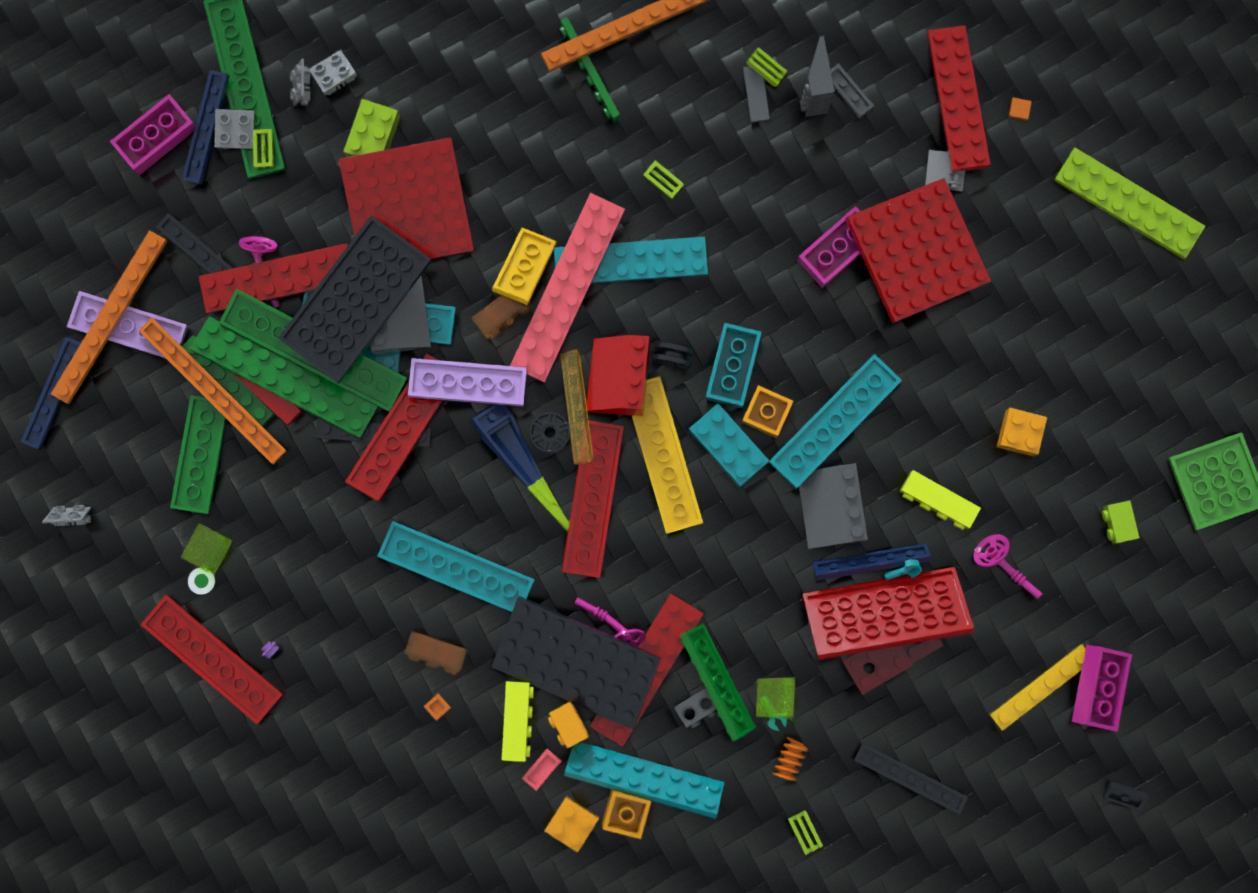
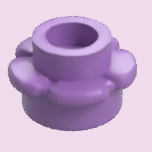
(269, 649)

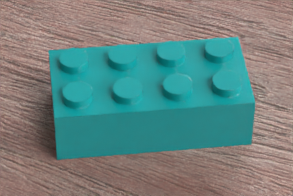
(733, 365)
(728, 445)

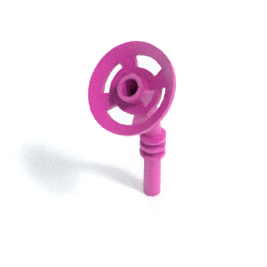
(258, 247)
(995, 556)
(624, 634)

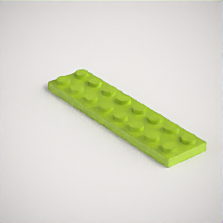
(1129, 203)

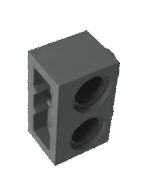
(694, 703)

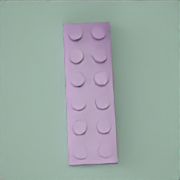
(126, 332)
(467, 382)

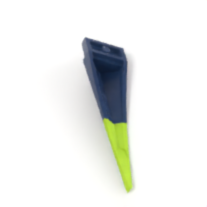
(506, 441)

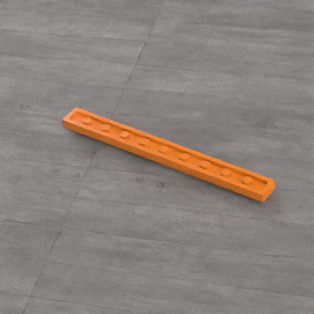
(615, 31)
(109, 317)
(212, 390)

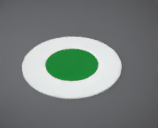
(201, 581)

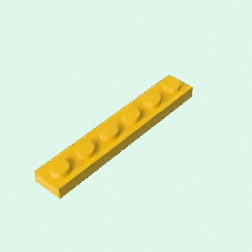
(1039, 688)

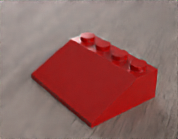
(619, 375)

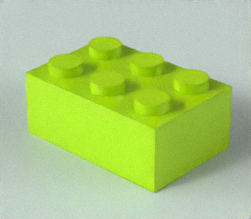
(371, 129)

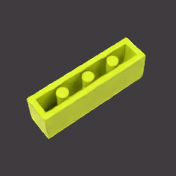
(939, 499)
(516, 721)

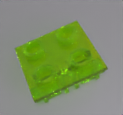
(206, 549)
(775, 697)

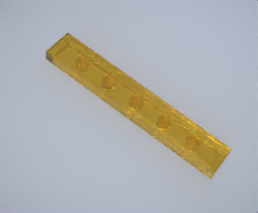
(576, 407)

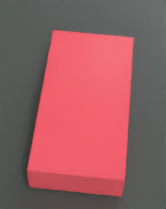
(541, 769)

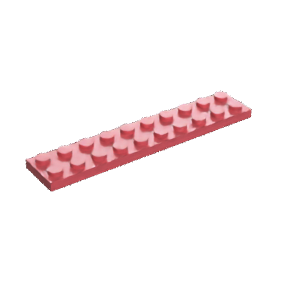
(567, 286)

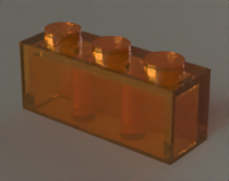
(499, 314)
(436, 652)

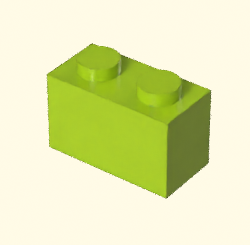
(1120, 522)

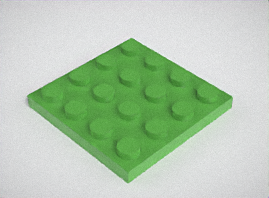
(1217, 481)

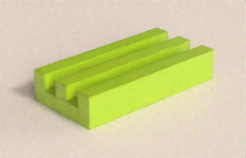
(768, 64)
(263, 132)
(675, 189)
(812, 847)

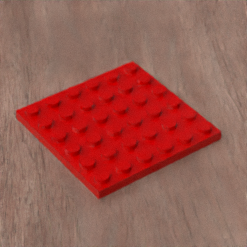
(411, 193)
(918, 250)

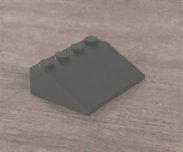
(819, 87)
(406, 327)
(833, 507)

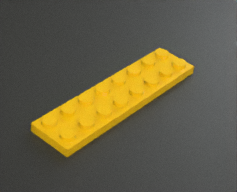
(666, 461)

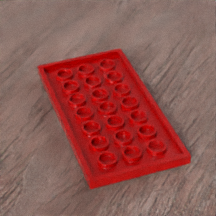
(887, 613)

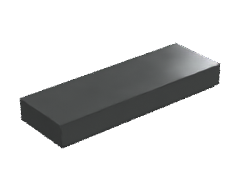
(850, 92)
(756, 95)

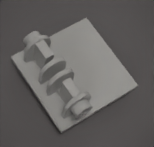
(333, 72)
(300, 76)
(234, 128)
(939, 167)
(63, 516)

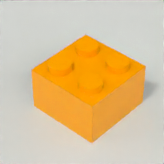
(767, 412)
(1021, 432)
(568, 724)
(625, 814)
(572, 824)

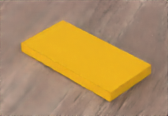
(524, 266)

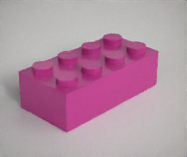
(153, 134)
(831, 252)
(1101, 687)

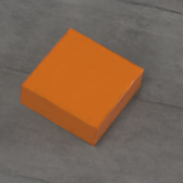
(1019, 109)
(437, 707)

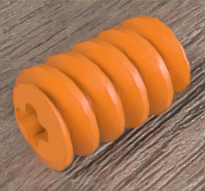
(790, 759)

